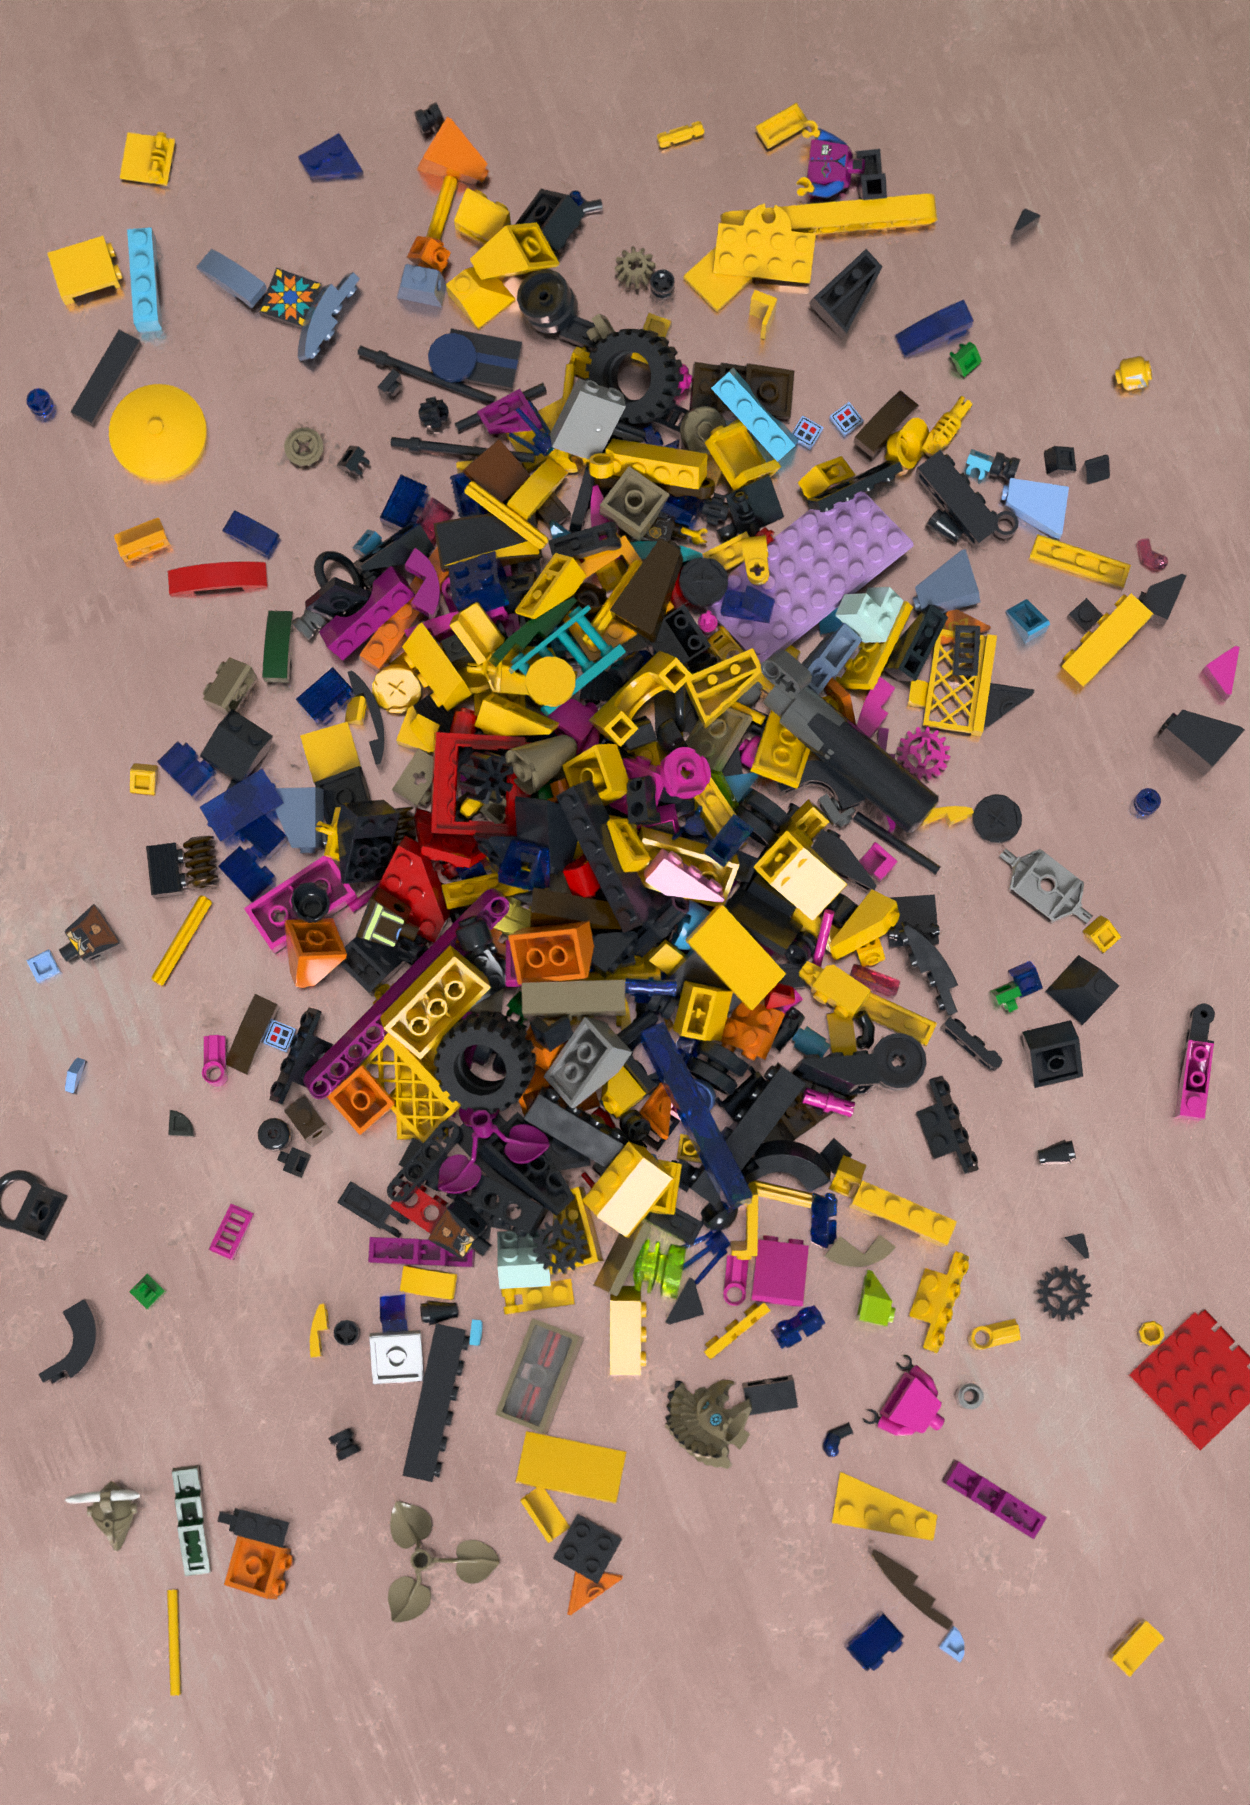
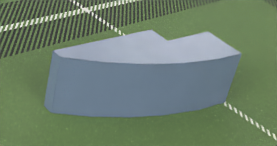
(232, 277)
(832, 656)

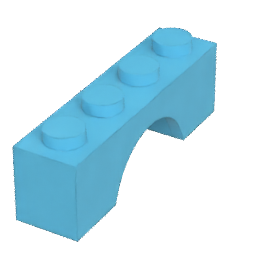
(143, 279)
(741, 401)

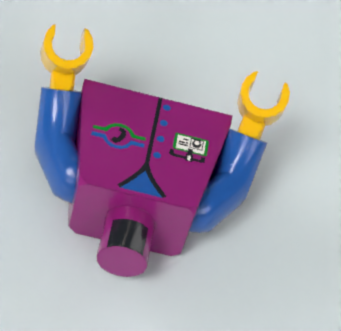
(829, 164)

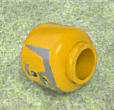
(1134, 373)

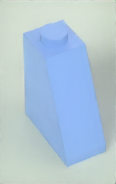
(1037, 504)

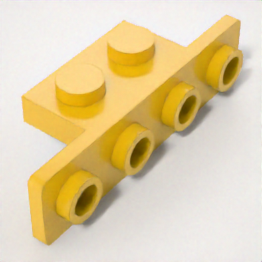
(936, 1299)

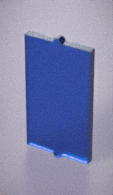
(241, 805)

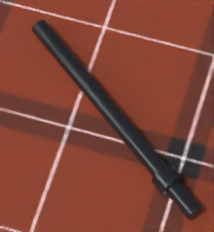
(382, 358)
(416, 444)

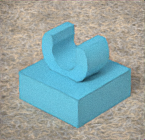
(979, 460)

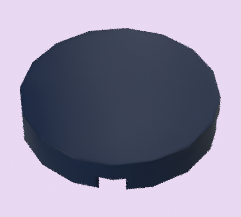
(452, 357)

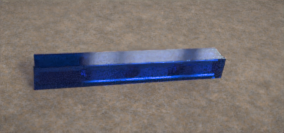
(696, 1117)

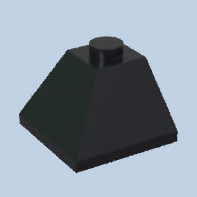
(1081, 989)

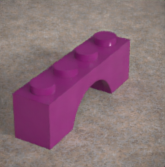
(388, 595)

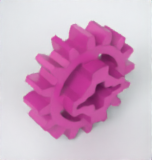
(933, 755)

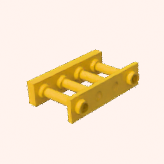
(715, 809)

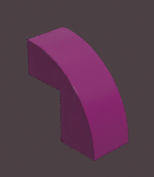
(428, 596)

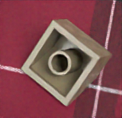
(633, 503)
(230, 686)

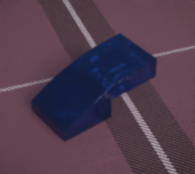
(250, 532)

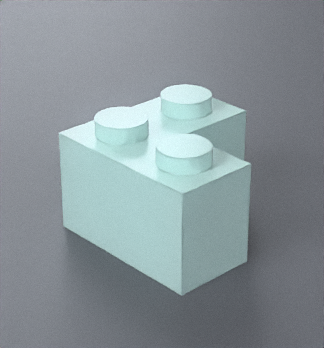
(871, 613)

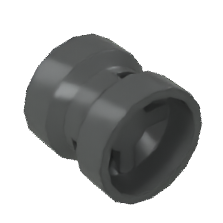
(308, 623)

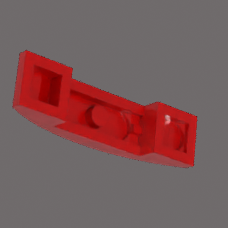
(217, 576)

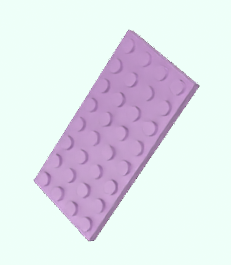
(813, 569)

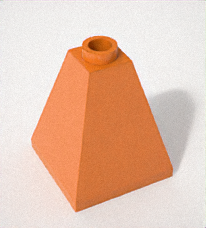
(453, 156)
(312, 950)

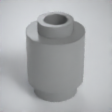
(977, 1399)

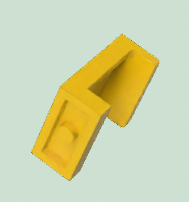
(84, 268)
(738, 455)
(746, 1249)

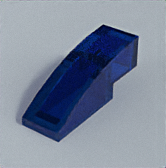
(934, 328)

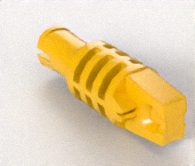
(946, 427)

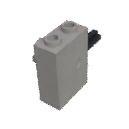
(590, 419)

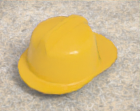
(907, 443)

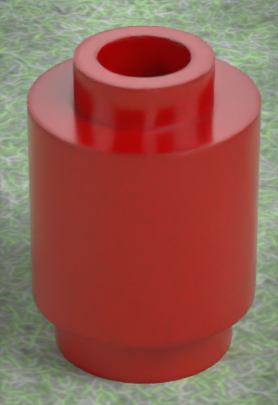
(464, 722)

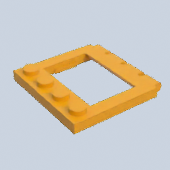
(615, 632)

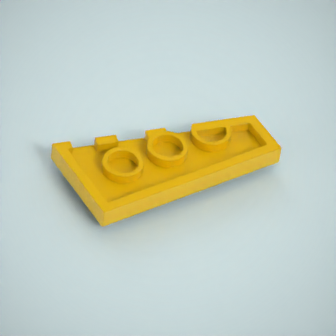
(870, 661)

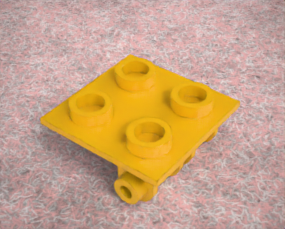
(147, 158)

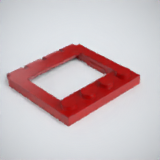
(445, 784)

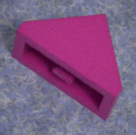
(1222, 672)

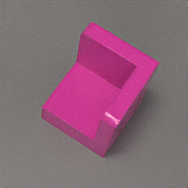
(878, 862)

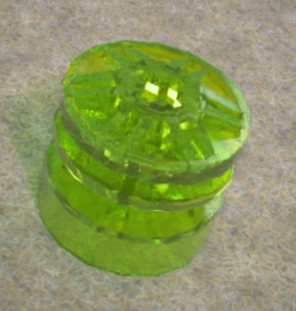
(660, 1268)

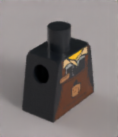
(90, 937)
(460, 1230)

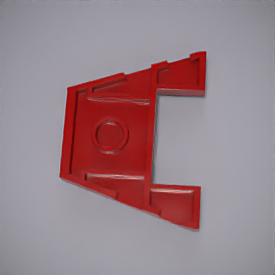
(452, 848)

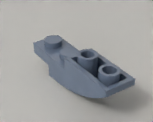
(318, 321)

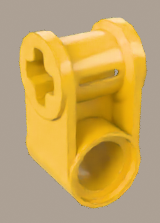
(755, 556)
(723, 645)

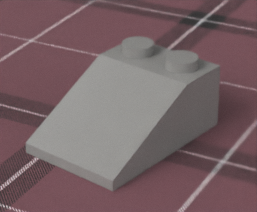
(587, 1061)

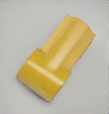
(996, 1334)

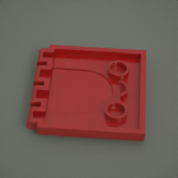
(1197, 1378)

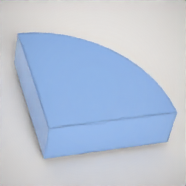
(74, 1075)
(953, 1644)

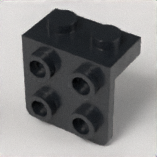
(492, 967)

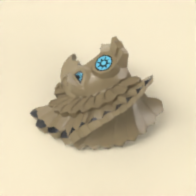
(703, 1423)

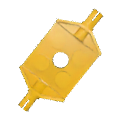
(499, 677)

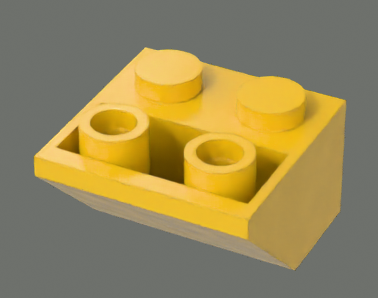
(480, 217)
(702, 1011)

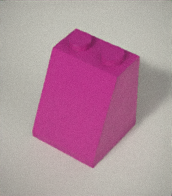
(780, 1272)

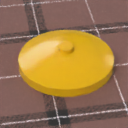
(158, 432)

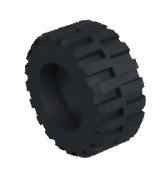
(663, 368)
(466, 1086)

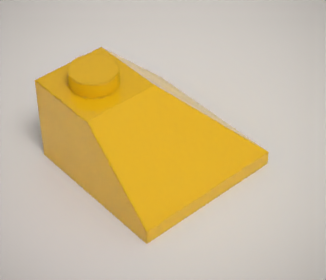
(478, 298)

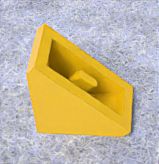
(407, 738)
(847, 1177)

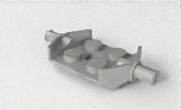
(1026, 881)

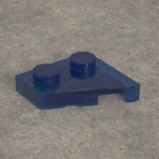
(330, 160)

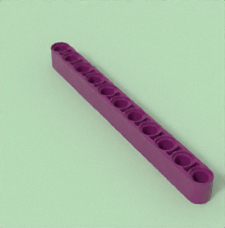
(368, 1041)

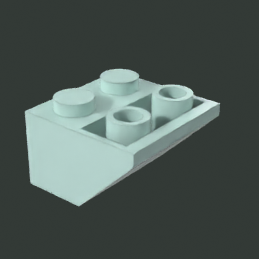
(518, 1263)

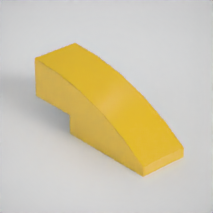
(537, 489)
(807, 822)

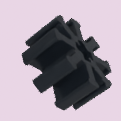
(486, 777)

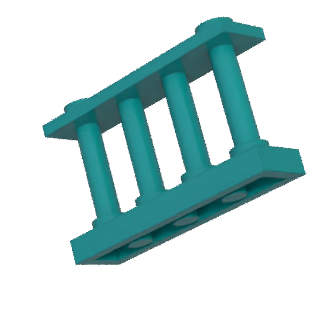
(589, 668)

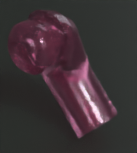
(1150, 557)

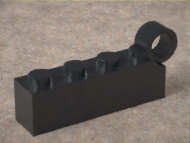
(961, 502)

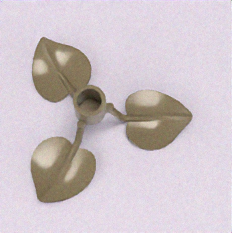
(409, 1526)

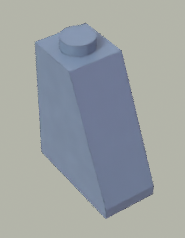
(949, 586)
(300, 815)

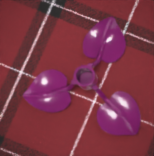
(523, 1145)

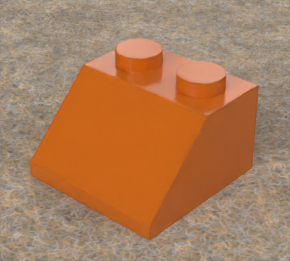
(361, 1100)

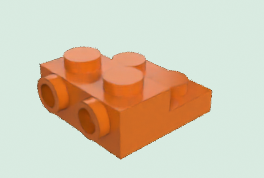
(751, 1030)
(258, 1568)

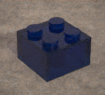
(479, 581)

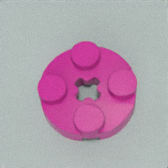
(671, 773)

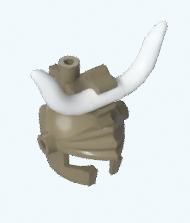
(110, 1511)

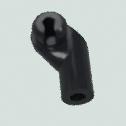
(868, 1030)

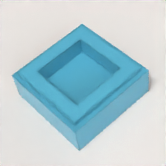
(476, 1332)

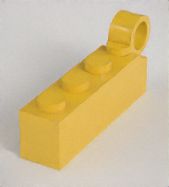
(652, 461)

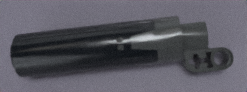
(844, 744)

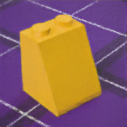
(514, 252)

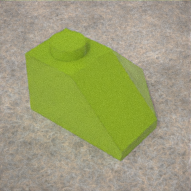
(874, 1302)

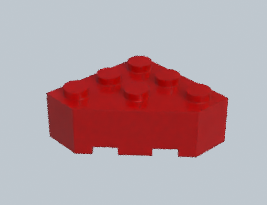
(416, 884)

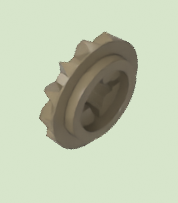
(303, 436)

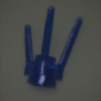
(541, 439)
(694, 826)
(716, 1243)

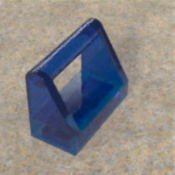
(512, 874)

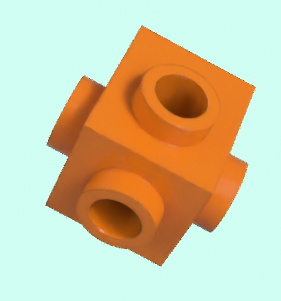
(429, 253)

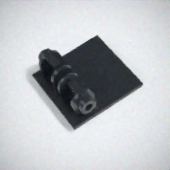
(754, 506)
(920, 913)
(587, 1548)

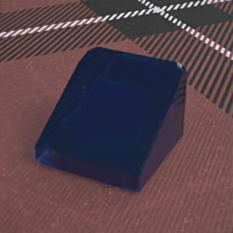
(1026, 978)

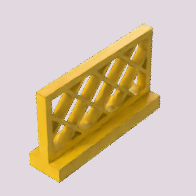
(979, 692)
(424, 1069)

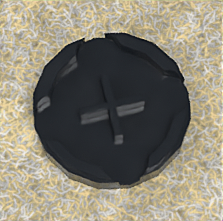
(703, 582)
(996, 819)

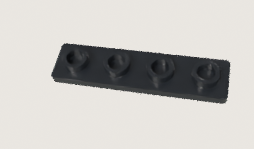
(304, 1053)
(944, 1127)

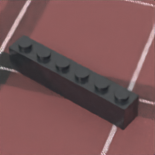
(622, 889)
(752, 1124)
(434, 1403)

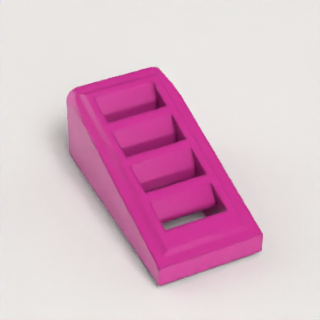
(230, 1254)

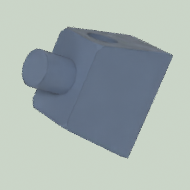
(421, 285)

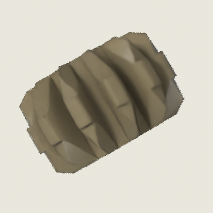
(629, 261)

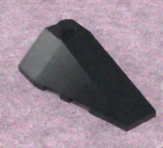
(536, 1178)

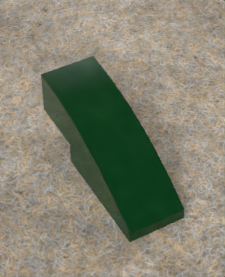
(278, 646)

